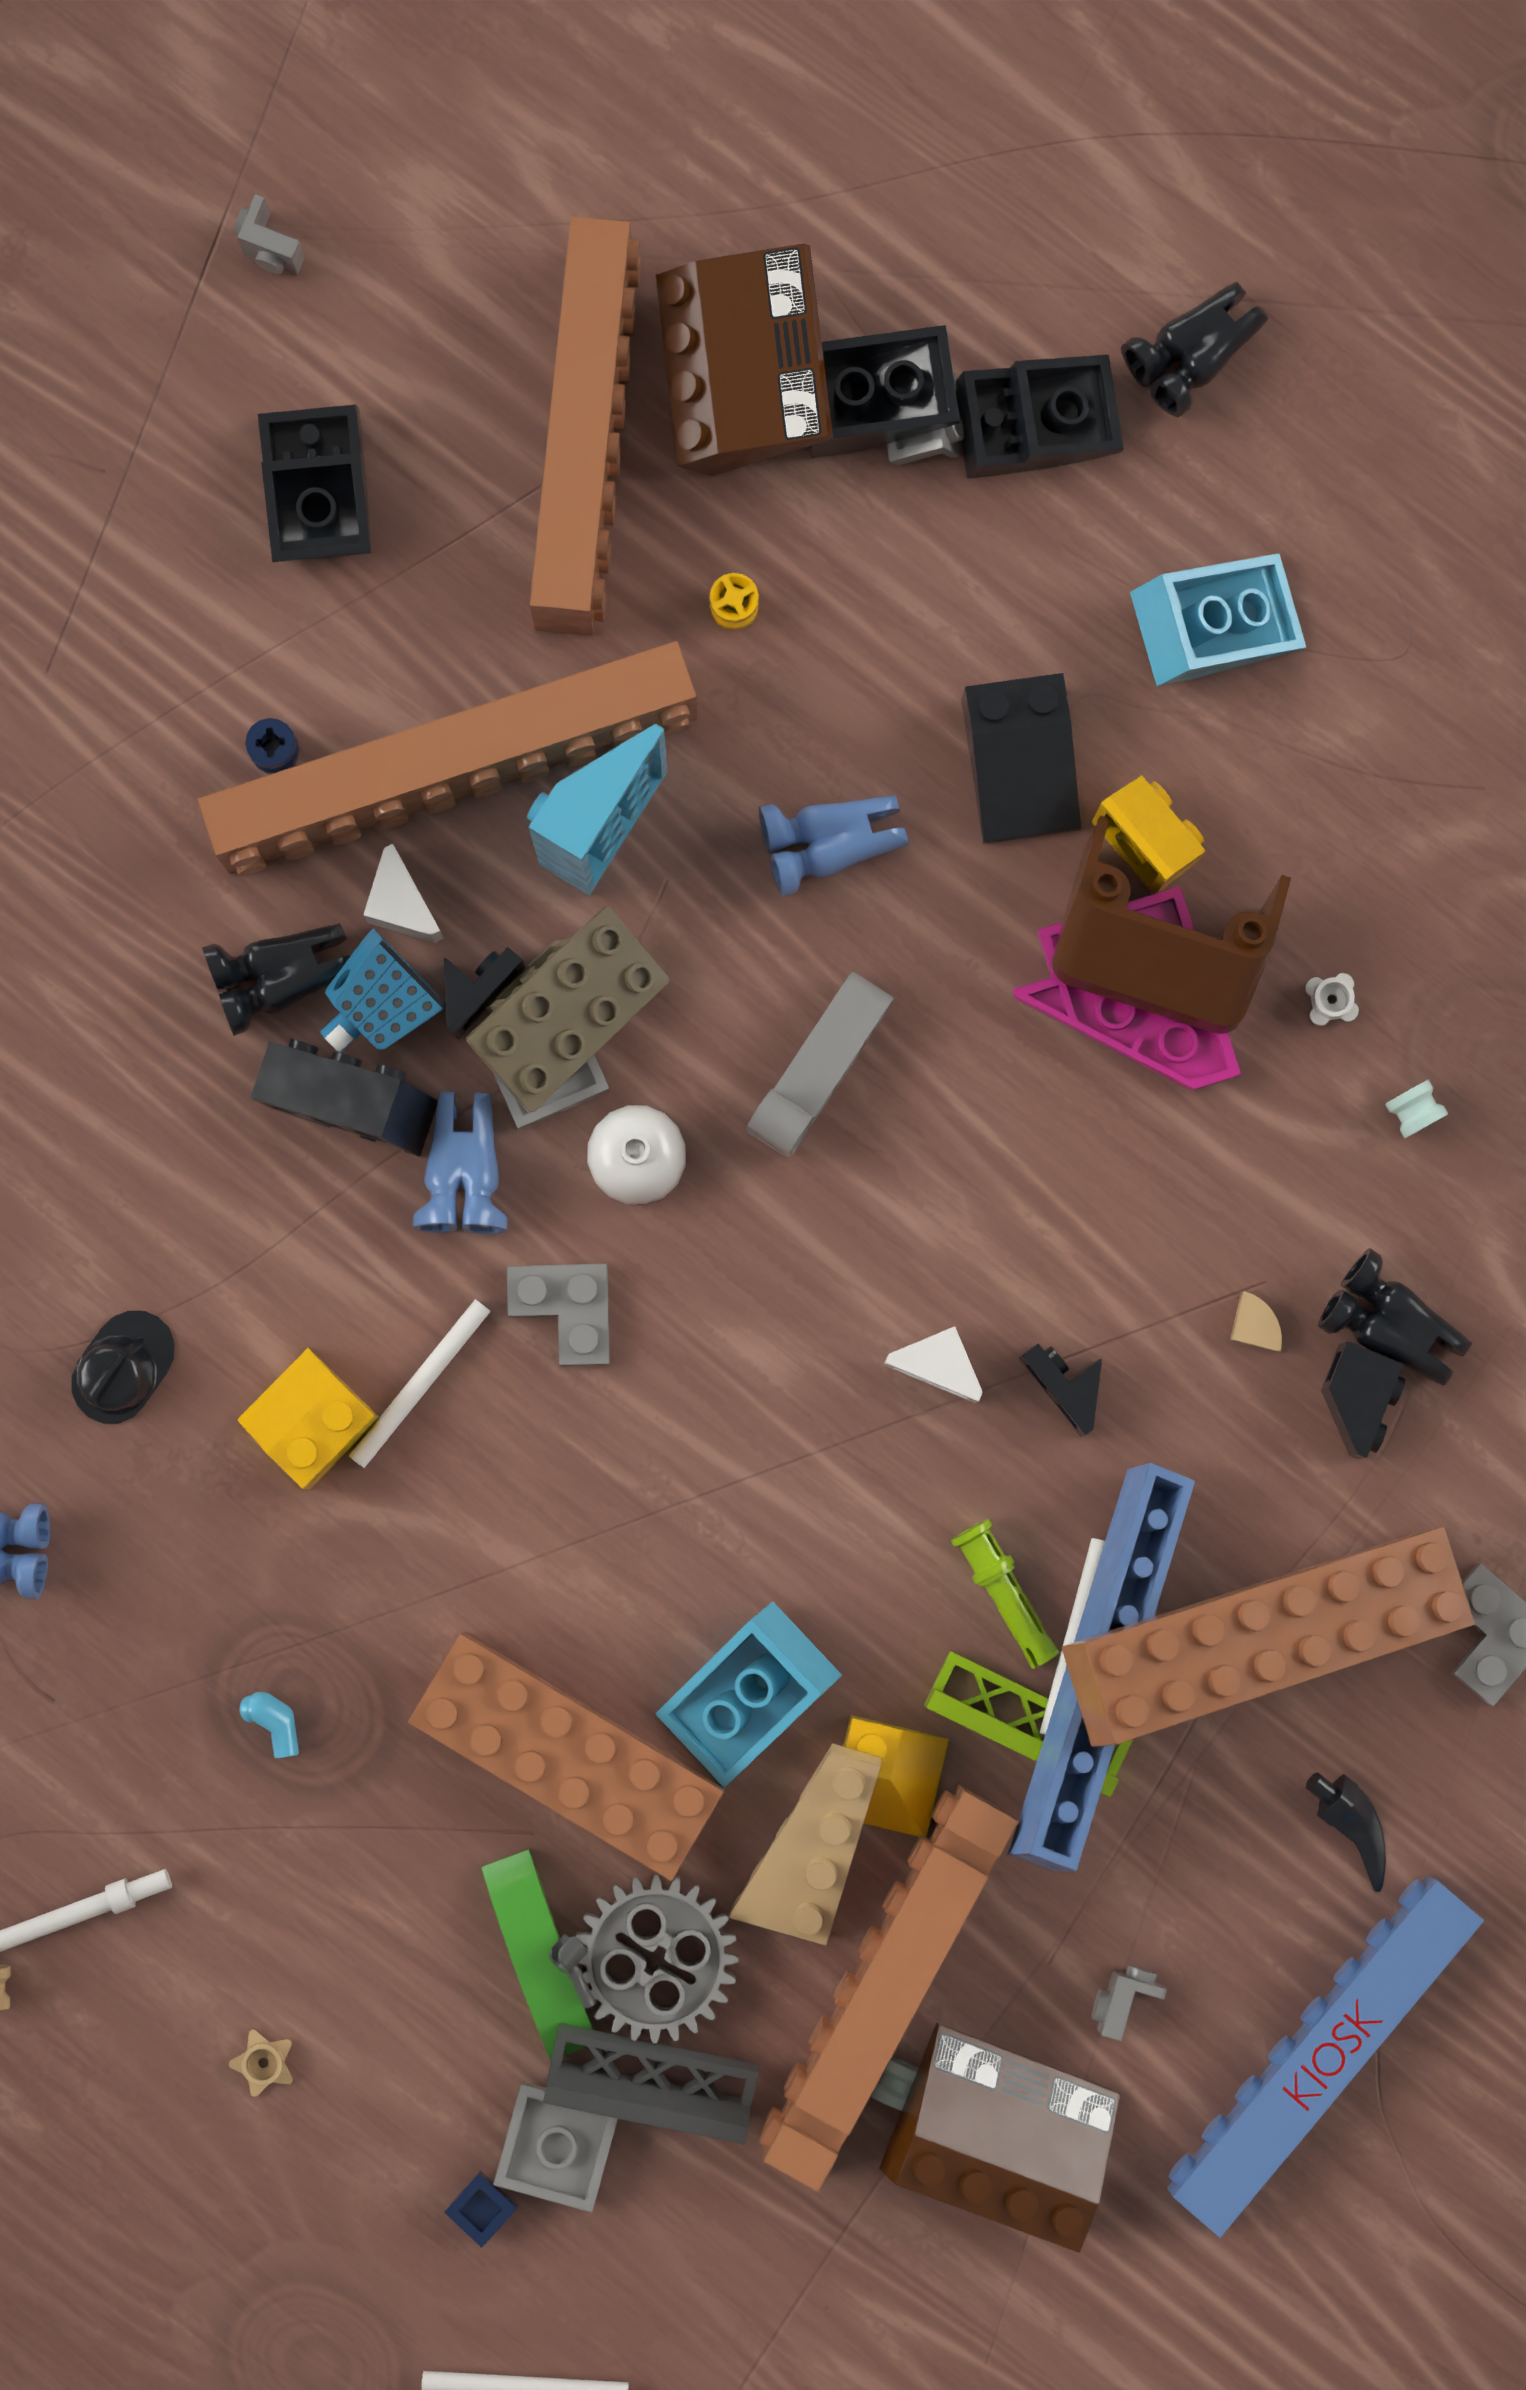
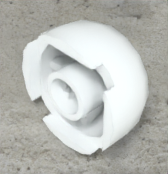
(636, 1154)

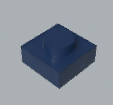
(481, 2209)

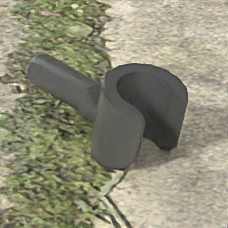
(565, 1956)

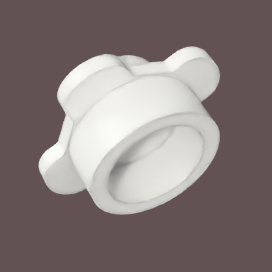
(1341, 988)

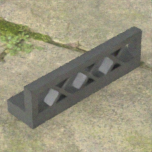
(651, 2100)

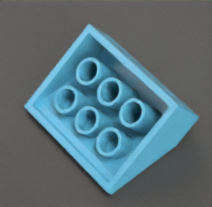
(595, 808)

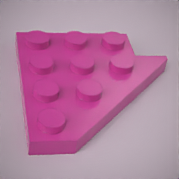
(1163, 1045)

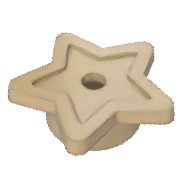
(258, 2076)

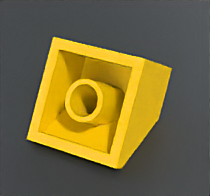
(1150, 834)
(307, 1419)

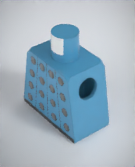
(378, 997)

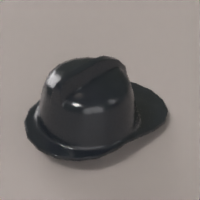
(122, 1367)

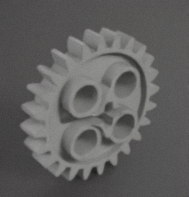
(680, 1917)

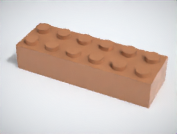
(566, 1755)

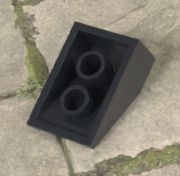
(887, 389)
(1022, 757)

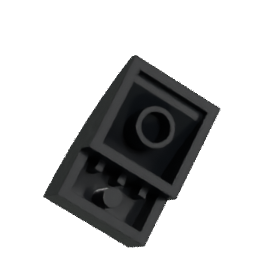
(1038, 415)
(315, 483)

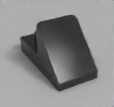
(467, 999)
(1075, 1398)

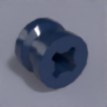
(274, 755)

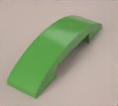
(529, 1936)

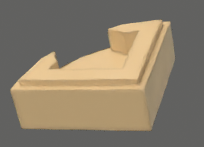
(1256, 1324)

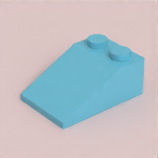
(1217, 618)
(748, 1694)

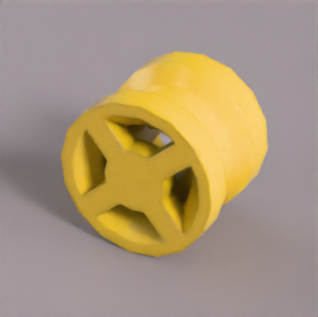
(731, 591)

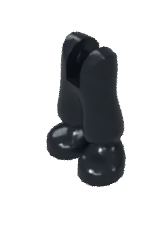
(1198, 340)
(282, 968)
(1400, 1326)

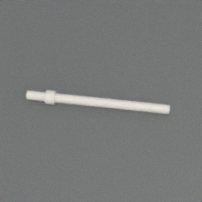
(117, 1898)

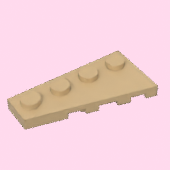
(809, 1861)

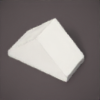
(397, 902)
(939, 1362)

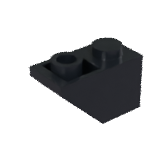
(1358, 1393)

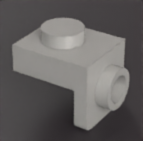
(268, 248)
(1114, 2005)

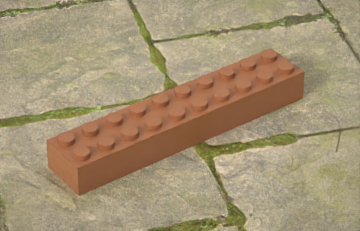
(448, 760)

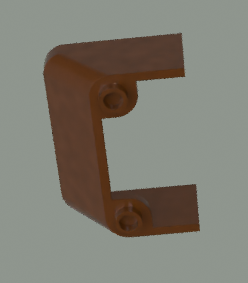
(1155, 961)

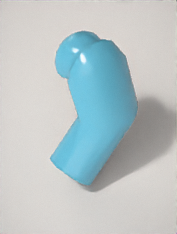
(274, 1717)

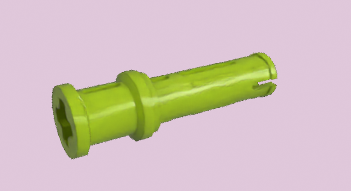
(995, 1572)

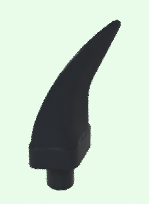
(1353, 1815)

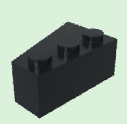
(344, 1095)

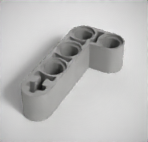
(819, 1065)

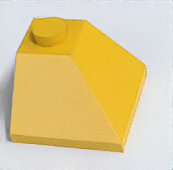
(907, 1773)

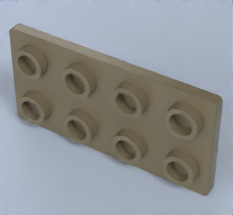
(565, 1008)

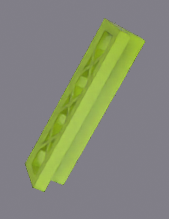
(995, 1729)

